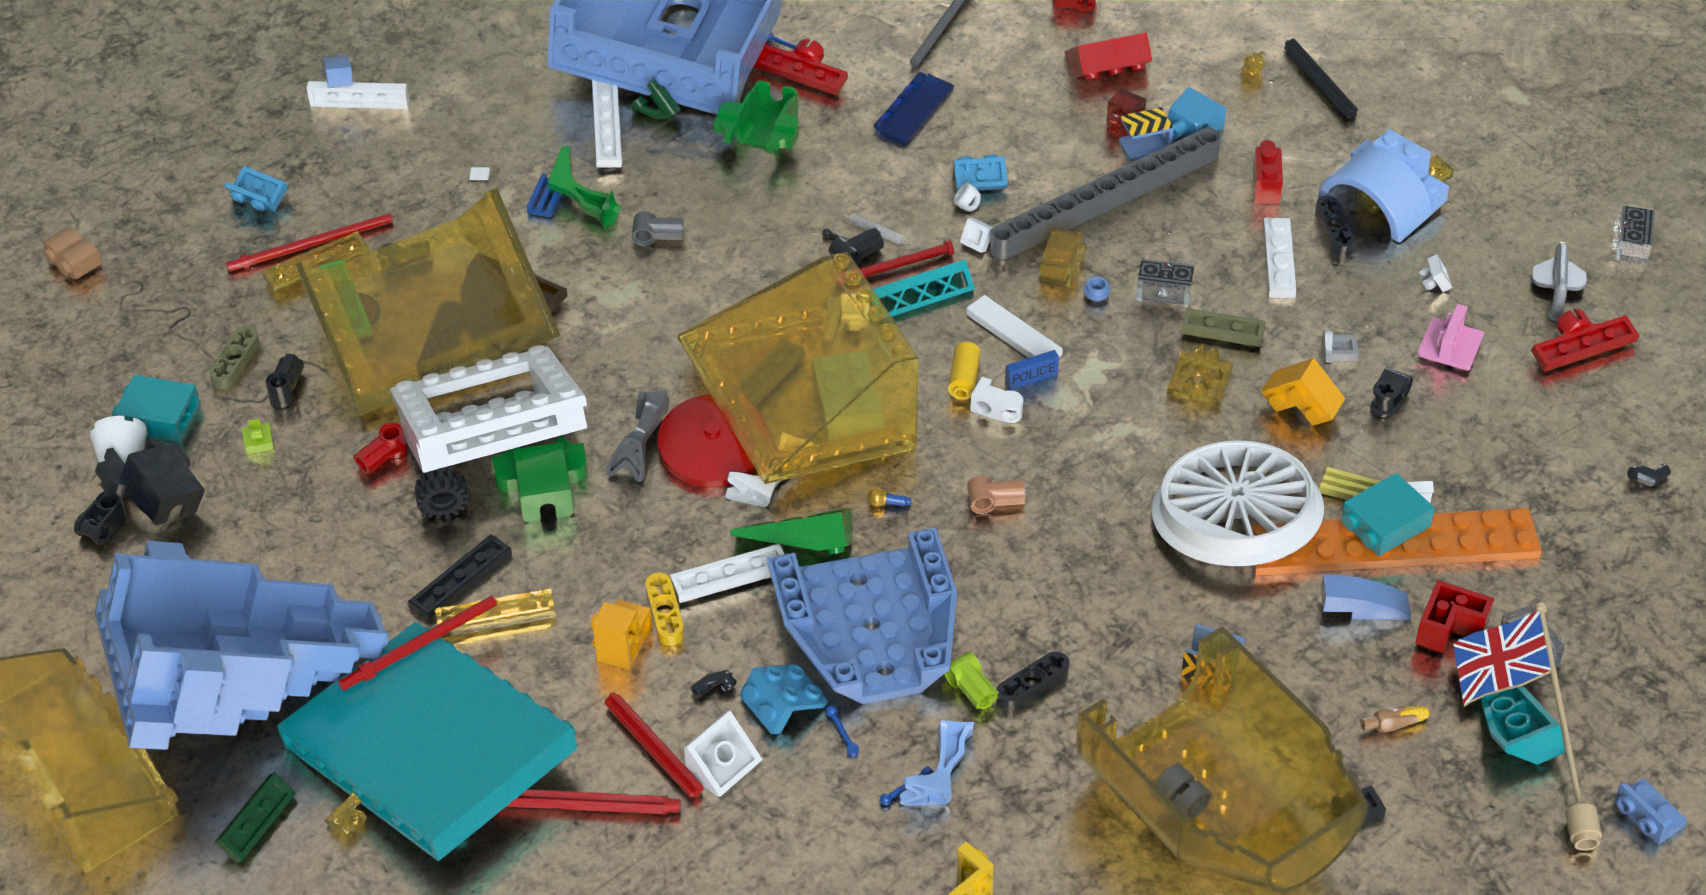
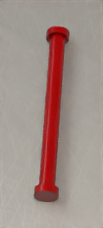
(946, 248)

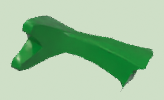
(592, 202)

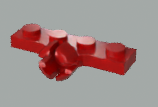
(803, 66)
(1582, 339)

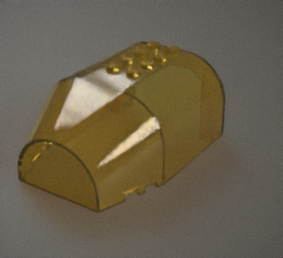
(1274, 776)

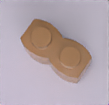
(71, 253)

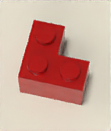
(1451, 611)

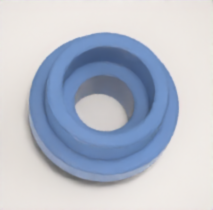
(1097, 288)

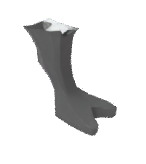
(631, 451)

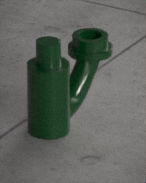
(662, 98)

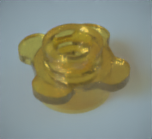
(1254, 62)

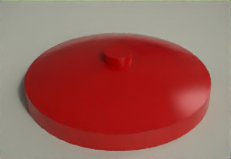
(700, 444)

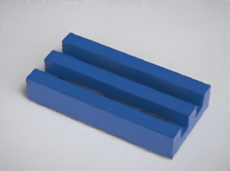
(531, 206)

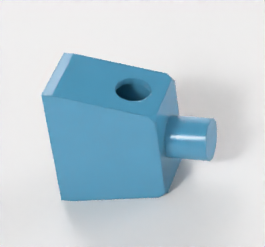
(1195, 112)

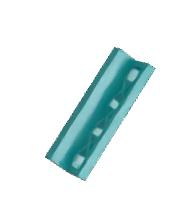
(924, 279)

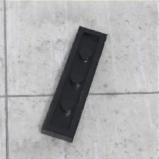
(460, 577)

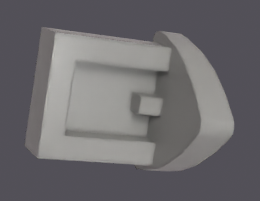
(1339, 347)

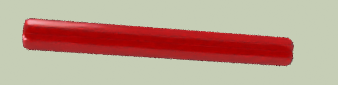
(654, 745)

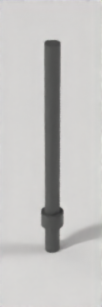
(936, 32)

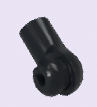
(1647, 476)
(713, 679)

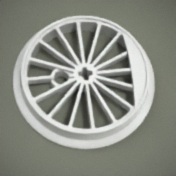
(1237, 500)

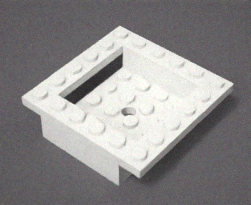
(494, 427)

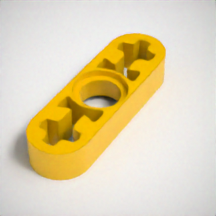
(661, 619)

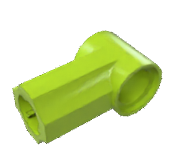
(968, 676)

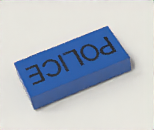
(1031, 370)

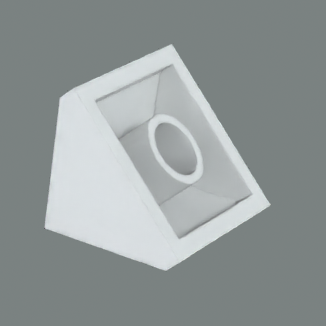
(721, 755)

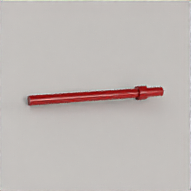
(369, 669)

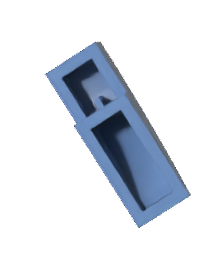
(337, 70)
(1363, 598)

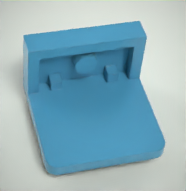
(779, 691)

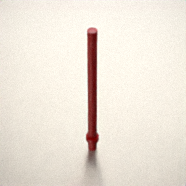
(246, 261)

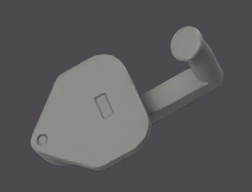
(1561, 276)

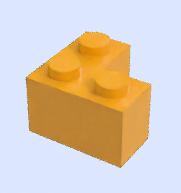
(1305, 387)
(620, 632)

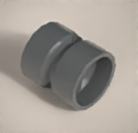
(1183, 791)

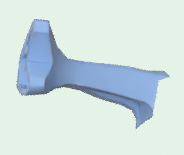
(936, 787)

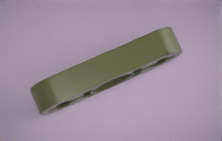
(234, 367)

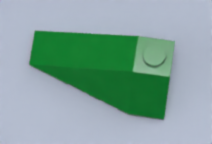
(816, 532)

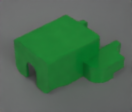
(761, 119)
(542, 476)

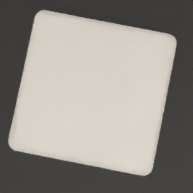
(479, 173)

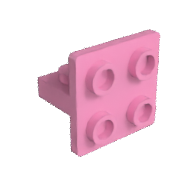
(1451, 341)

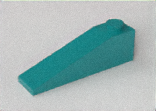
(1522, 725)

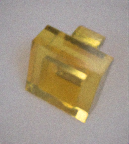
(344, 813)

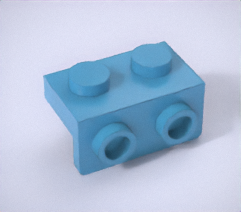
(257, 189)

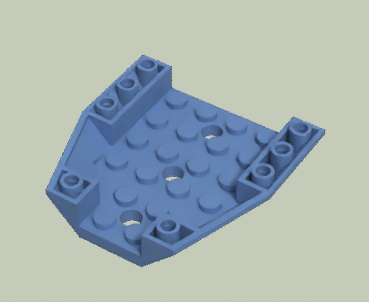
(903, 593)

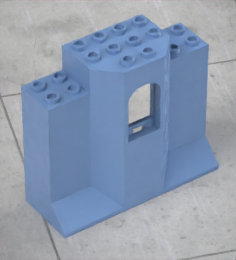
(627, 47)

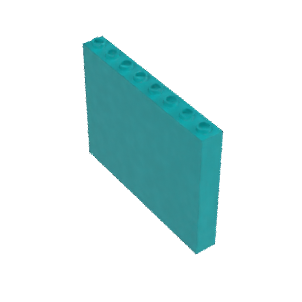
(430, 742)

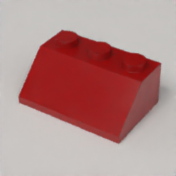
(1110, 56)

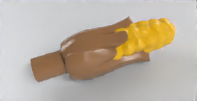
(1394, 718)

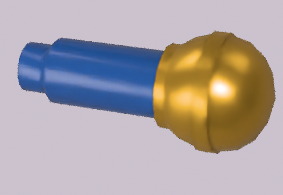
(879, 497)

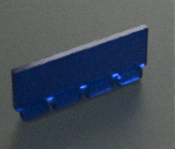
(913, 107)

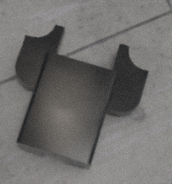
(153, 479)

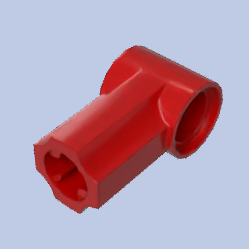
(388, 445)

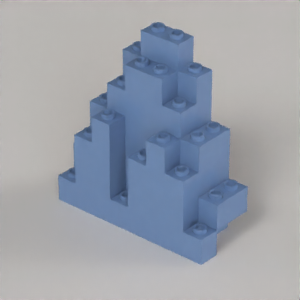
(219, 643)

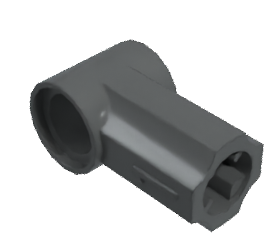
(649, 228)

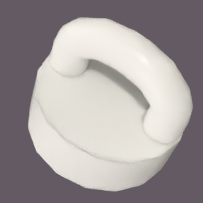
(965, 196)

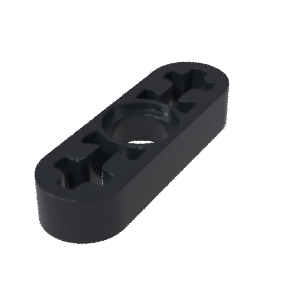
(1332, 235)
(1028, 692)

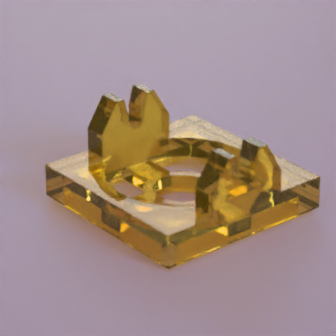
(1200, 391)

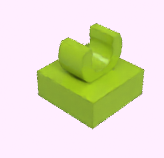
(257, 437)

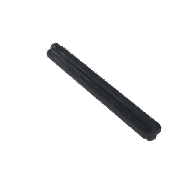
(1321, 79)

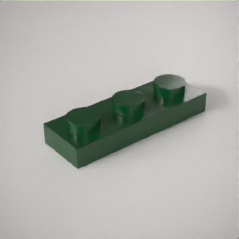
(255, 817)

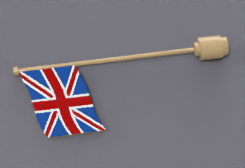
(1509, 659)

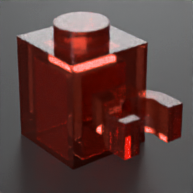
(1122, 104)

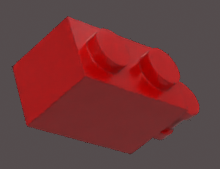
(1267, 174)

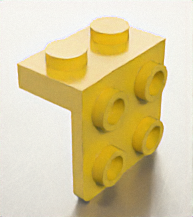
(973, 872)

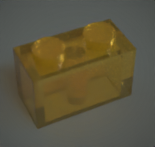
(1062, 257)

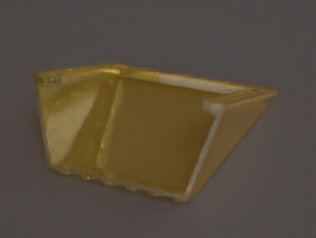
(430, 303)
(810, 372)

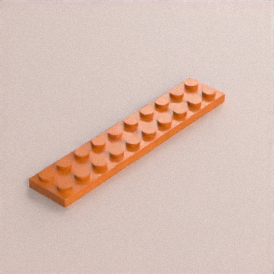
(1449, 540)

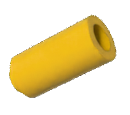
(964, 370)

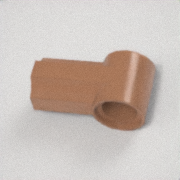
(987, 494)

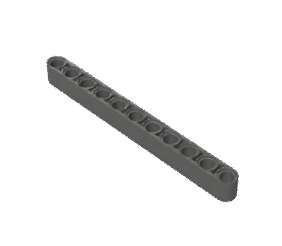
(1105, 193)

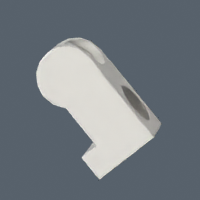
(996, 403)

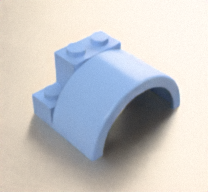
(1396, 178)

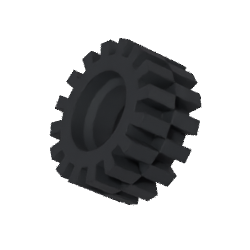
(437, 483)

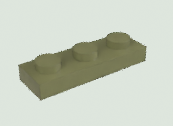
(1223, 327)

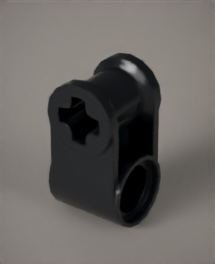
(1390, 391)
(102, 518)

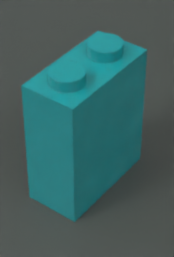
(160, 404)
(1387, 514)

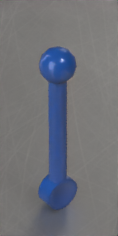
(771, 37)
(852, 748)
(885, 799)

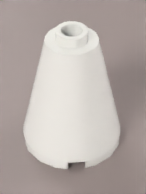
(118, 434)

